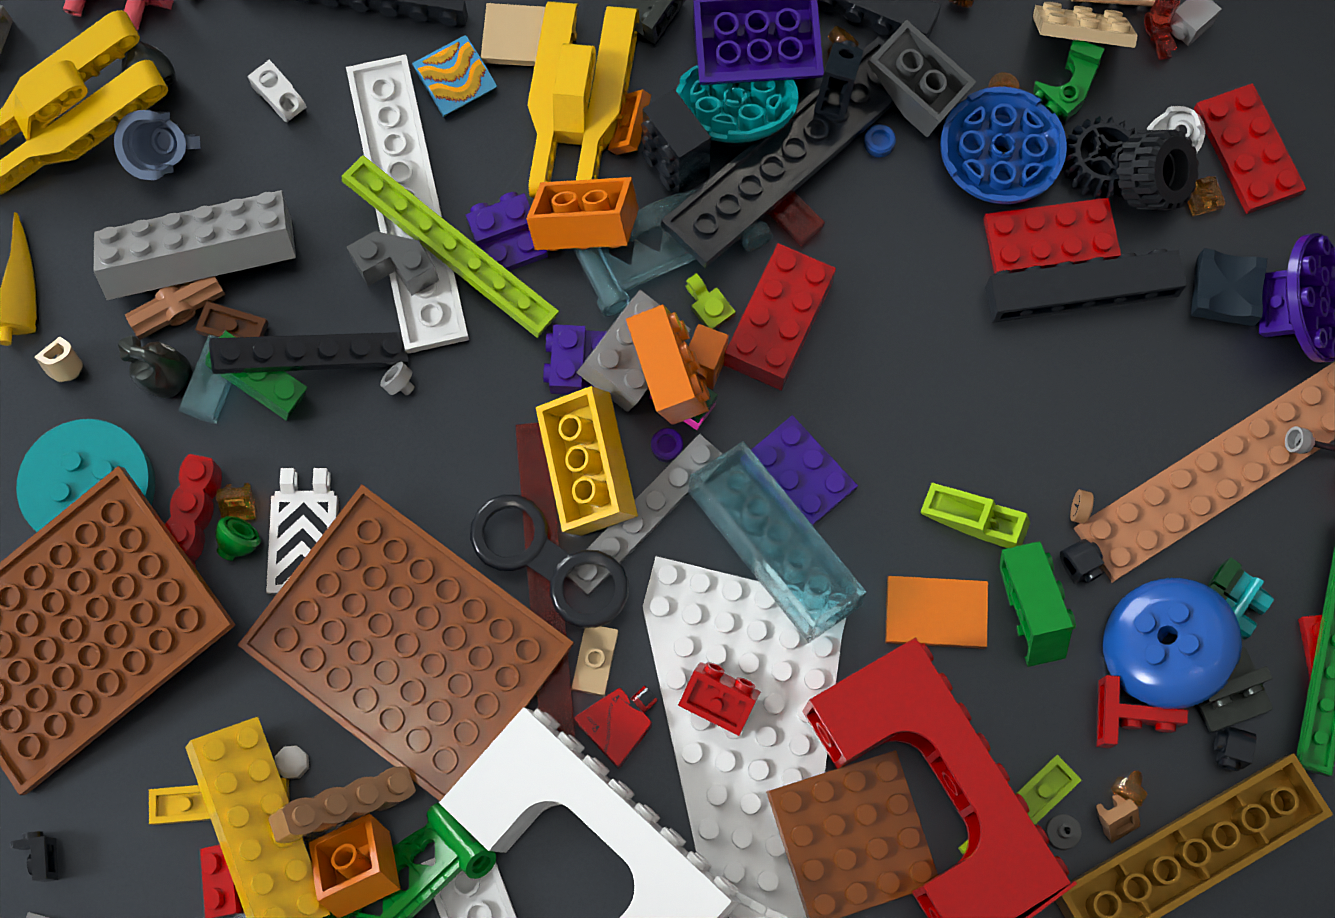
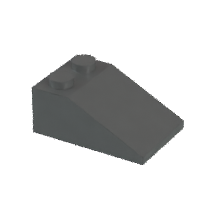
(919, 77)

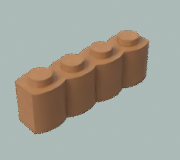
(341, 804)

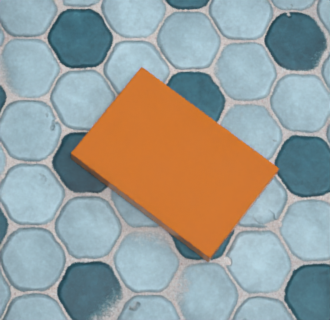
(937, 611)

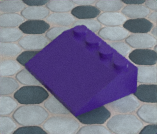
(757, 40)

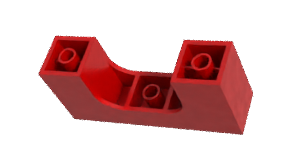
(909, 702)

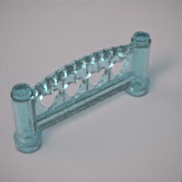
(614, 277)

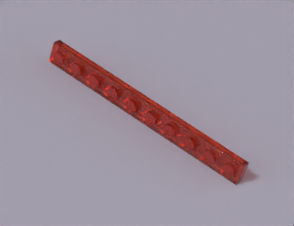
(536, 485)

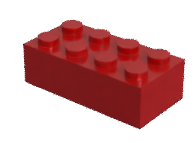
(779, 316)

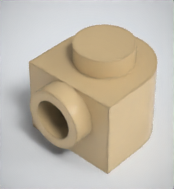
(66, 364)

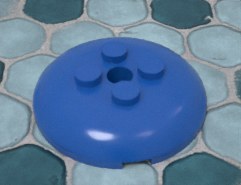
(1009, 120)
(1191, 666)

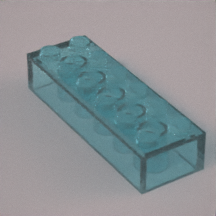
(776, 541)

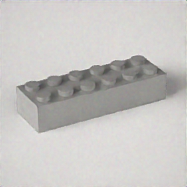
(193, 245)

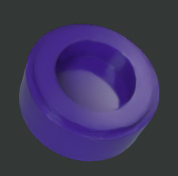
(666, 445)

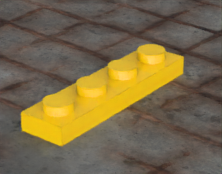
(182, 804)

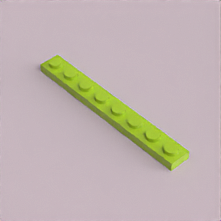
(450, 246)

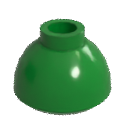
(235, 537)

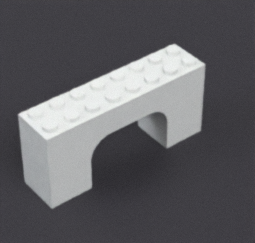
(540, 768)

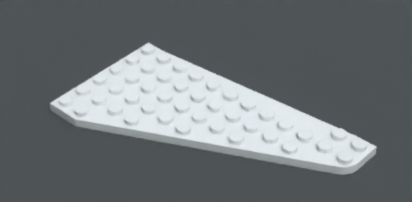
(725, 776)

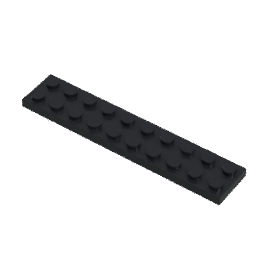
(774, 168)

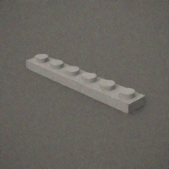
(652, 508)

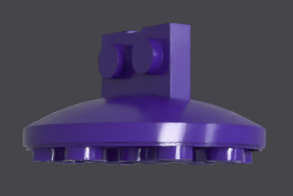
(1303, 298)

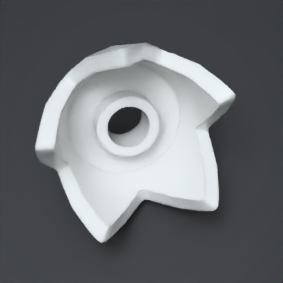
(1181, 115)

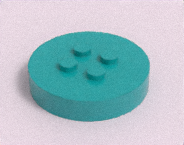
(71, 462)

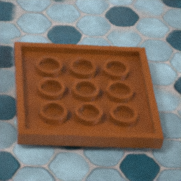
(852, 837)

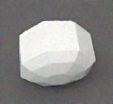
(292, 762)

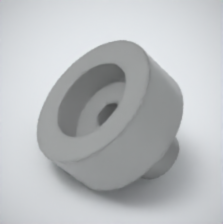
(397, 379)

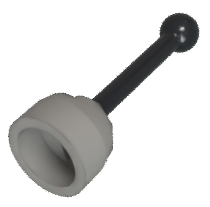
(1301, 441)

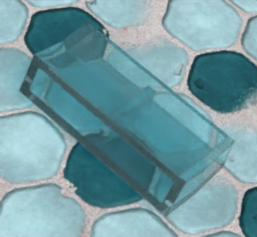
(205, 391)

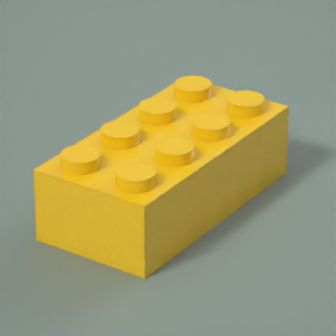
(586, 461)

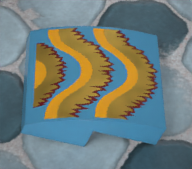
(454, 75)

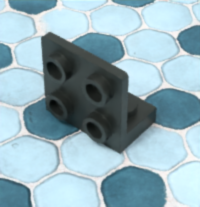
(653, 15)

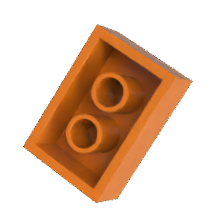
(583, 214)
(668, 364)

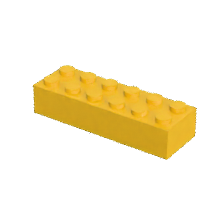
(240, 795)

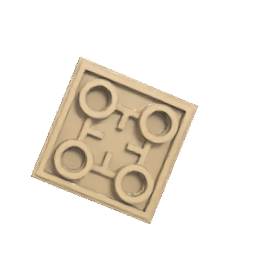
(511, 34)

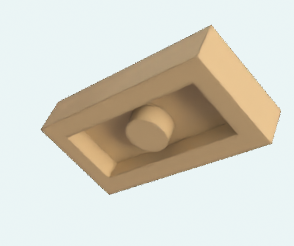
(595, 660)

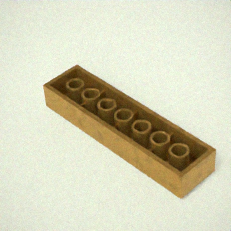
(1201, 846)

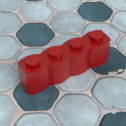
(193, 504)

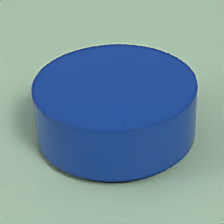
(879, 140)

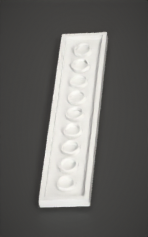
(397, 145)

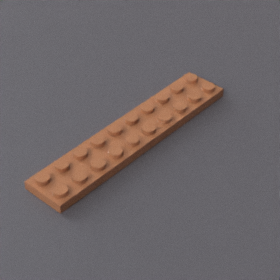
(1211, 477)

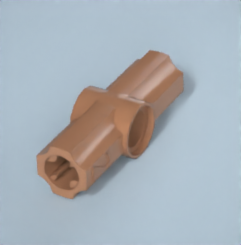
(173, 306)

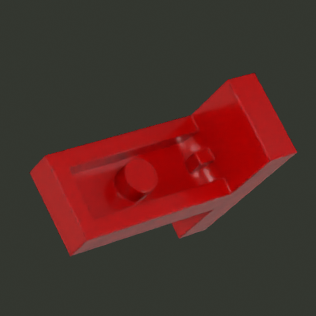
(1130, 716)

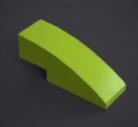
(976, 516)

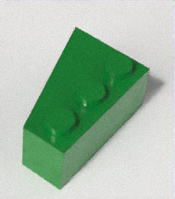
(1038, 602)

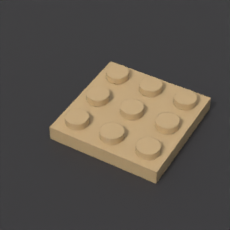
(1084, 25)

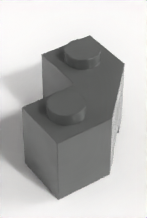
(384, 253)

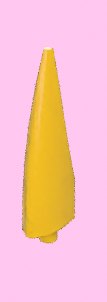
(17, 289)

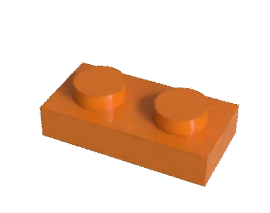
(629, 134)

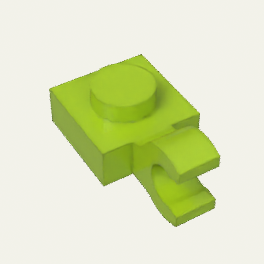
(710, 307)

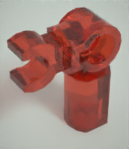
(1159, 26)

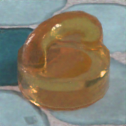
(1130, 788)

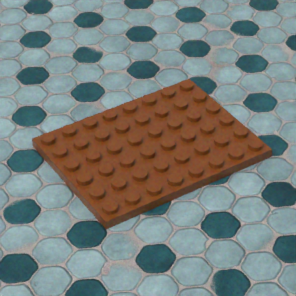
(93, 625)
(405, 643)

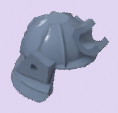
(151, 143)

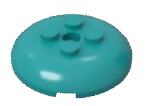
(739, 110)

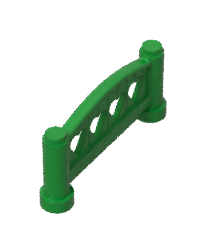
(454, 852)

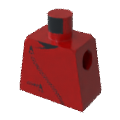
(618, 723)

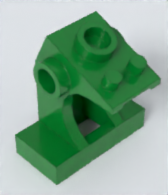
(1068, 99)

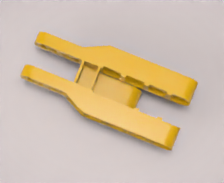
(60, 84)
(564, 84)

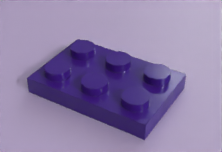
(804, 470)

